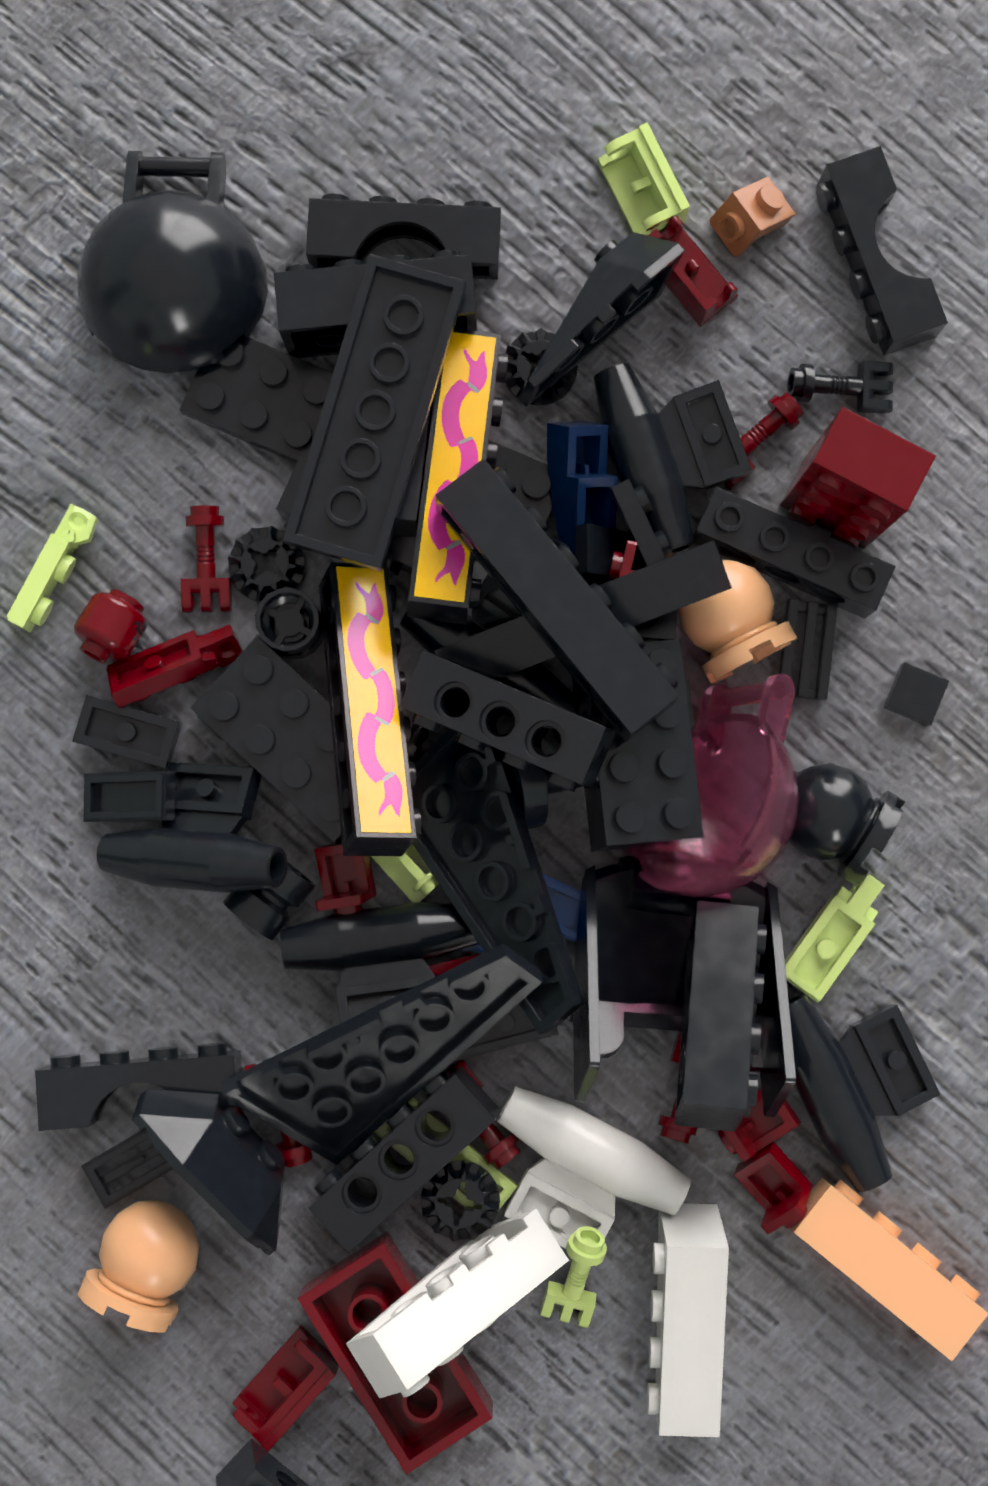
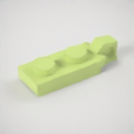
(52, 566)
(832, 938)

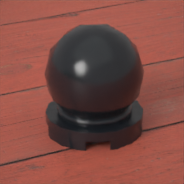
(842, 818)

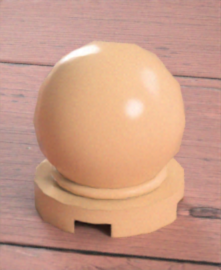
(735, 623)
(144, 1260)

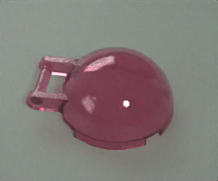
(743, 793)

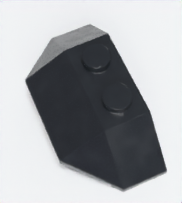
(218, 1158)

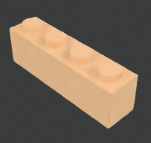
(888, 1269)

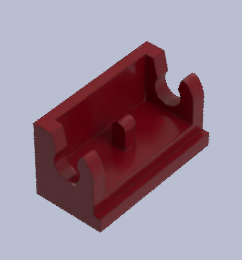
(695, 278)
(284, 1388)

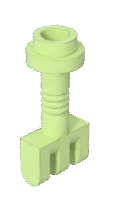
(586, 1249)

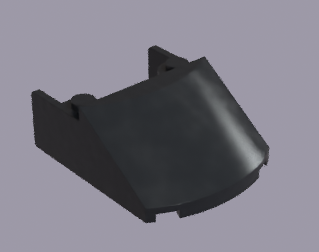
(635, 972)

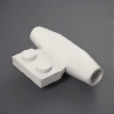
(584, 1167)

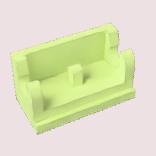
(643, 181)

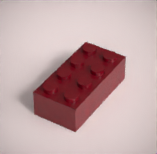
(856, 480)
(347, 1301)

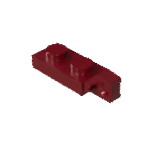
(171, 663)

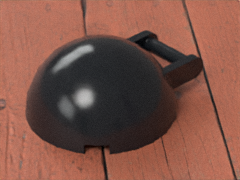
(171, 271)

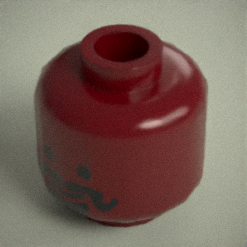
(110, 626)

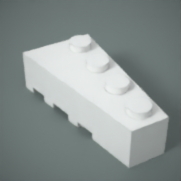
(455, 1303)
(689, 1320)

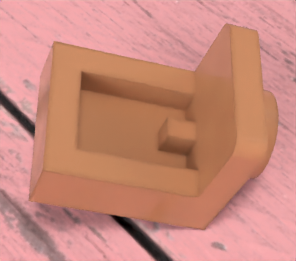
(750, 215)

